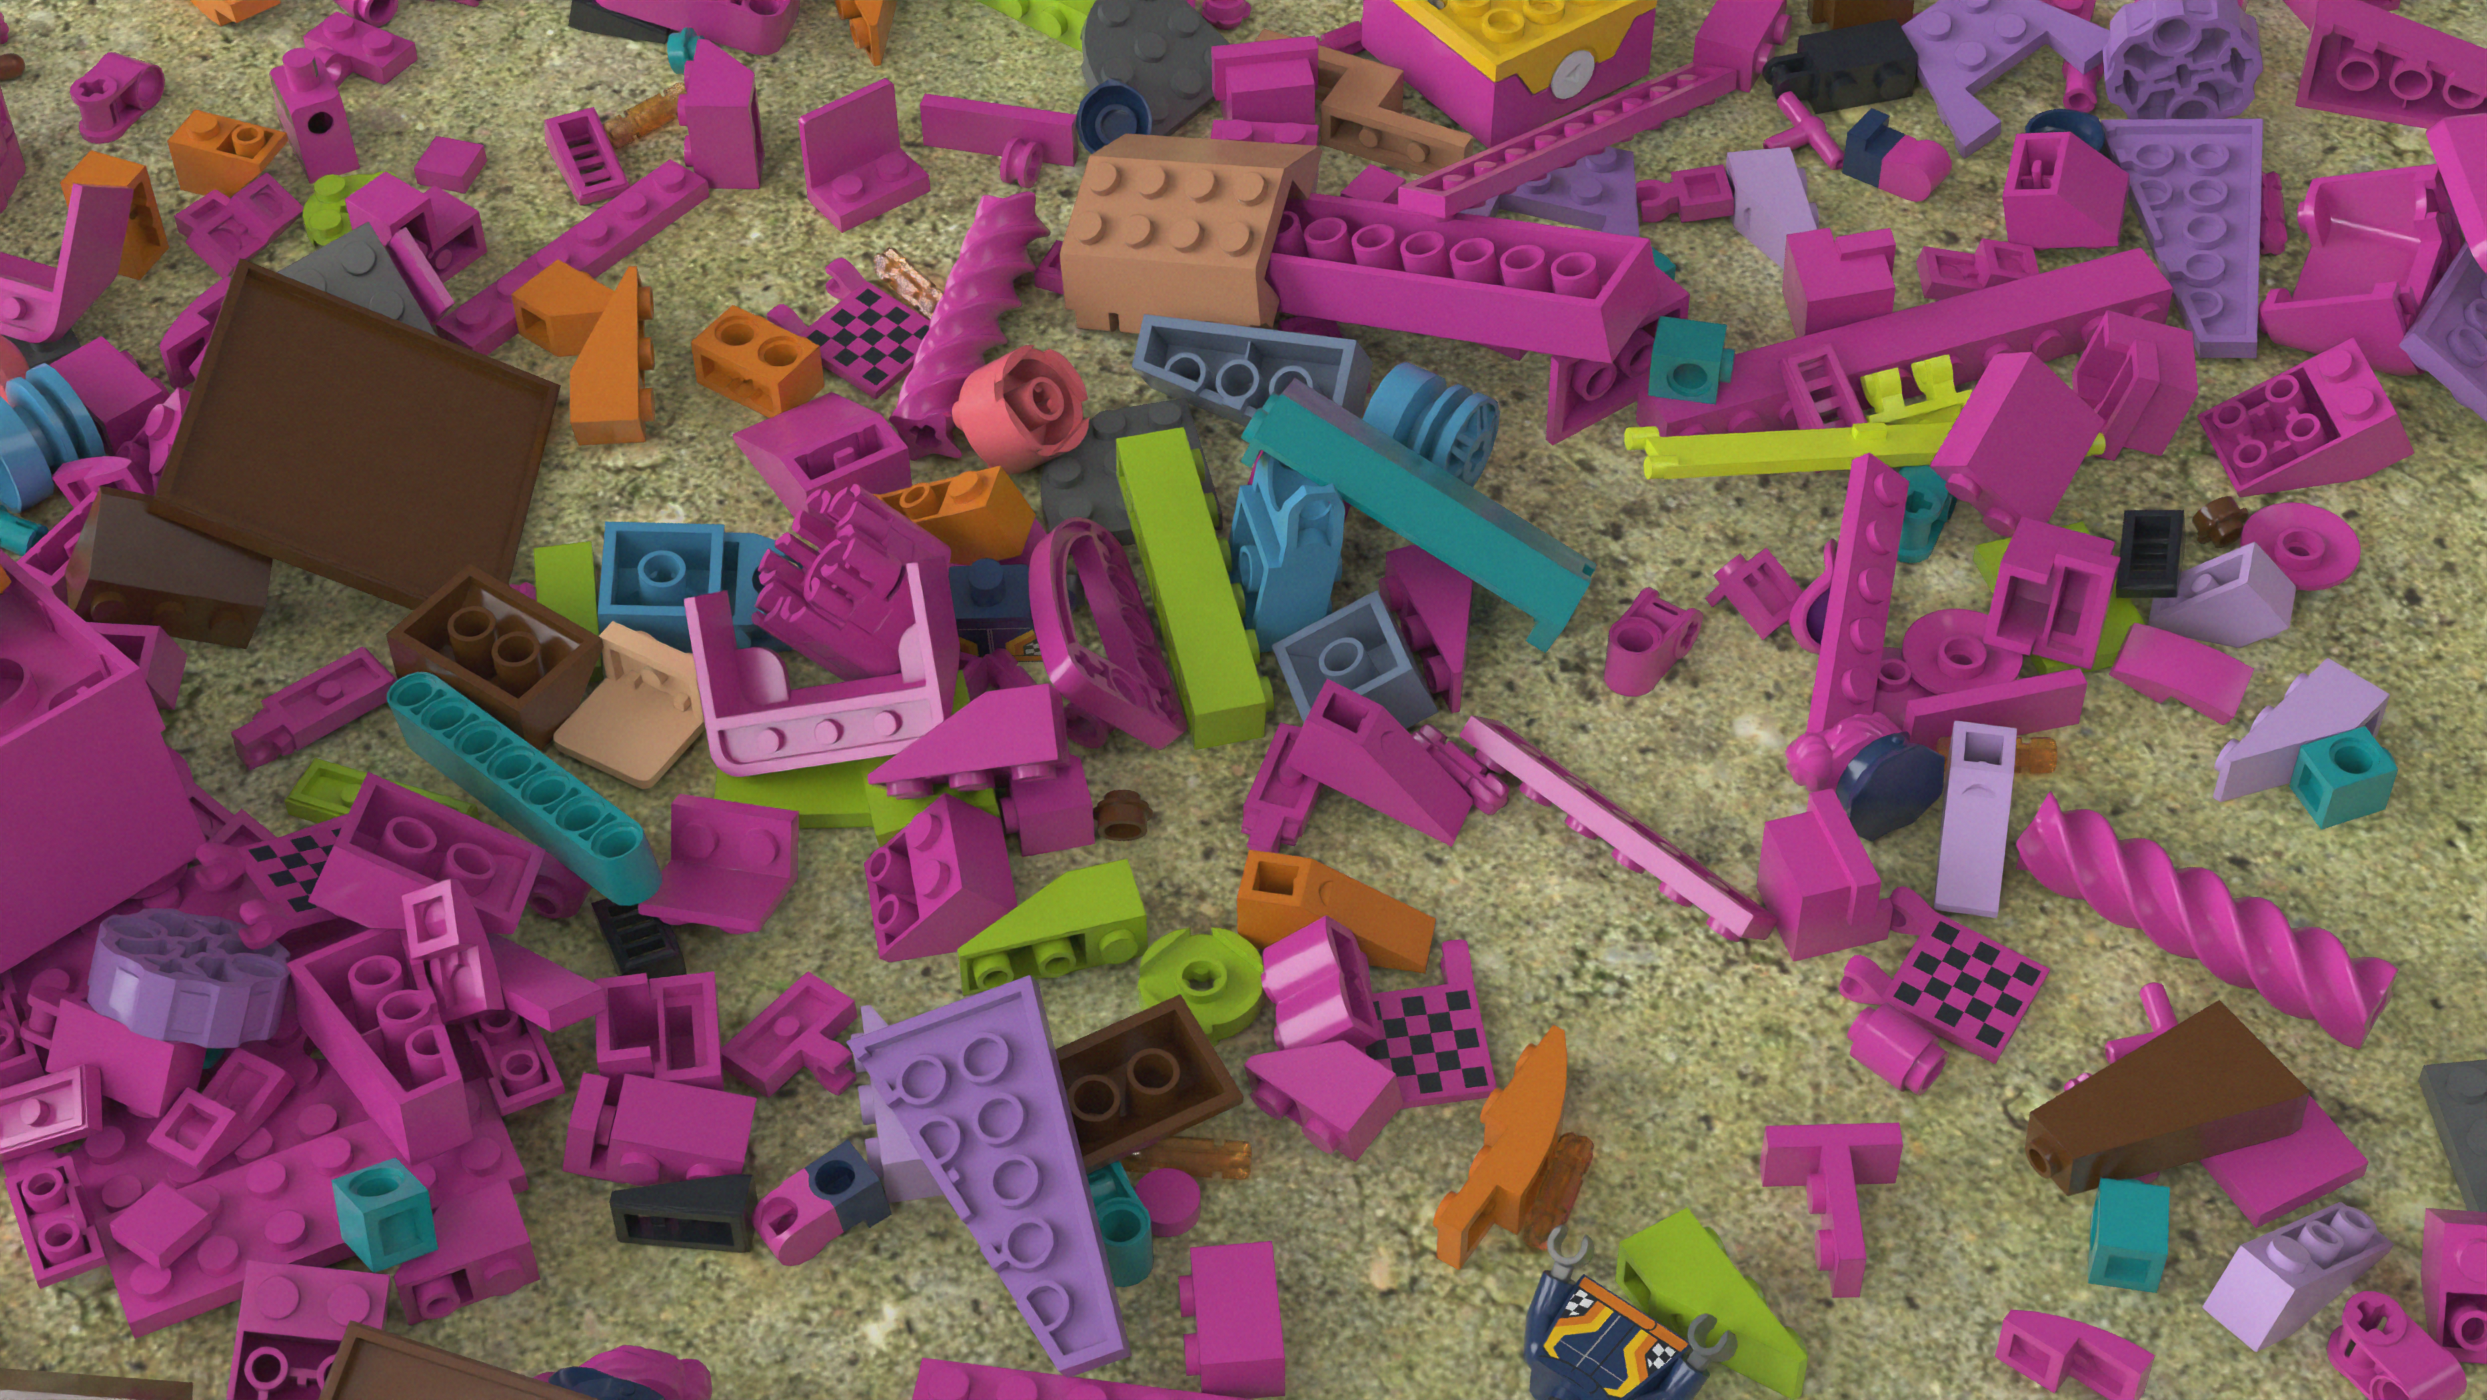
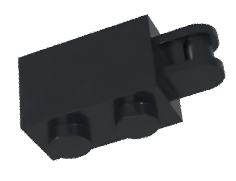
(1847, 67)

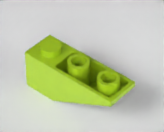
(1066, 927)
(1684, 1272)

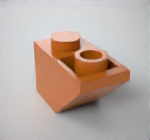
(221, 152)
(560, 308)

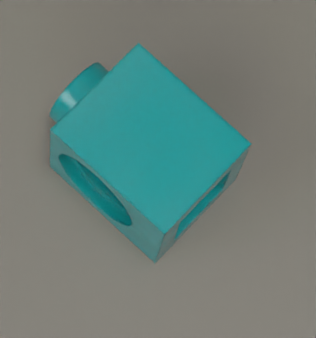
(1689, 360)
(2343, 777)
(384, 1214)
(2129, 1235)

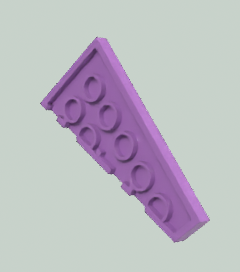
(2201, 214)
(2452, 333)
(999, 1137)

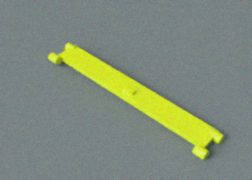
(1791, 449)

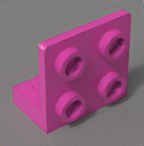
(857, 159)
(726, 864)

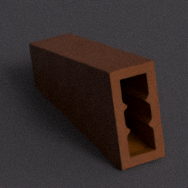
(2167, 1105)

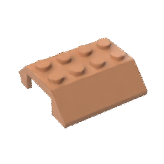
(1180, 230)

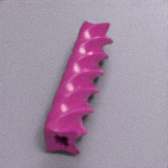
(967, 321)
(2196, 918)

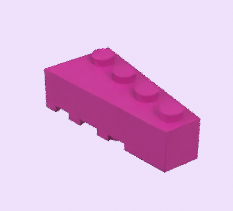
(2388, 67)
(385, 1038)

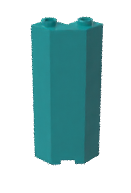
(1423, 505)

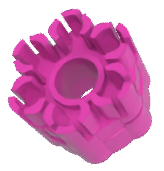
(853, 591)

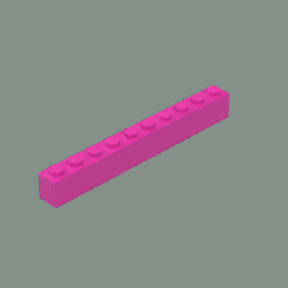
(2037, 314)

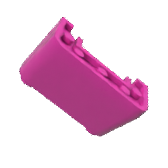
(2370, 265)

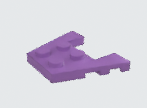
(1976, 41)
(1590, 195)

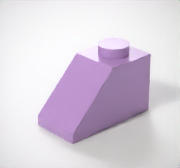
(2229, 600)

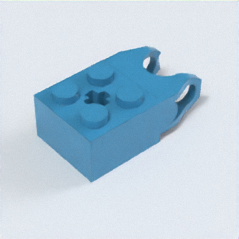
(1285, 550)
(660, 564)

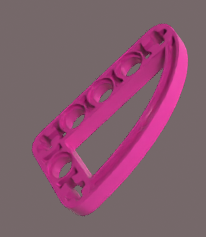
(1134, 685)

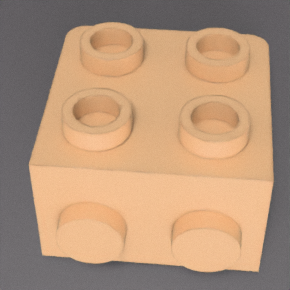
(639, 713)

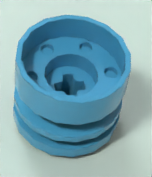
(1436, 421)
(39, 433)

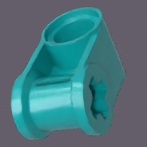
(1925, 513)
(1123, 1225)

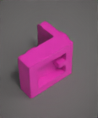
(1757, 590)
(590, 1130)

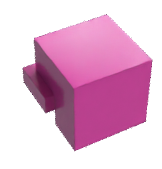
(1267, 80)
(1837, 281)
(2138, 381)
(2052, 593)
(1821, 881)
(660, 1031)

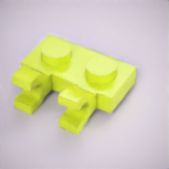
(1933, 378)

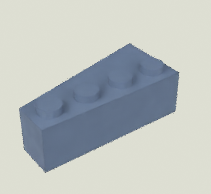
(1238, 367)

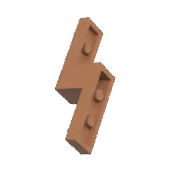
(1365, 116)

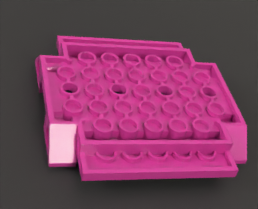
(276, 1188)

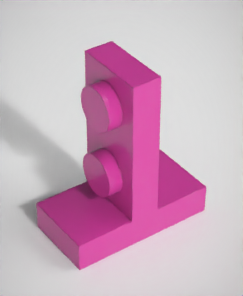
(1829, 1164)

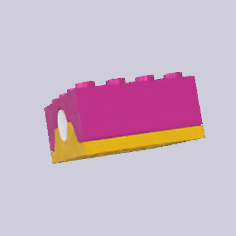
(1511, 61)

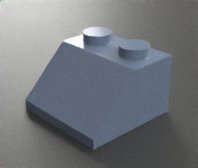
(1362, 652)

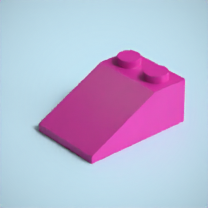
(1589, 390)
(408, 842)

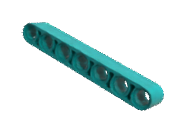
(526, 788)

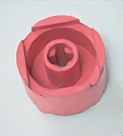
(1022, 409)

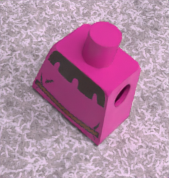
(308, 95)

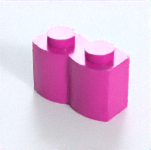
(1319, 988)

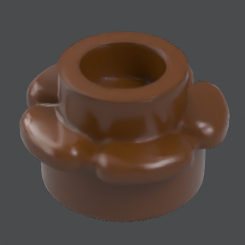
(2220, 522)
(1122, 816)

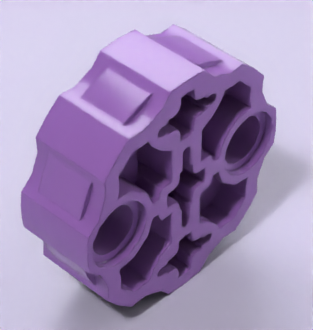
(2182, 59)
(187, 979)

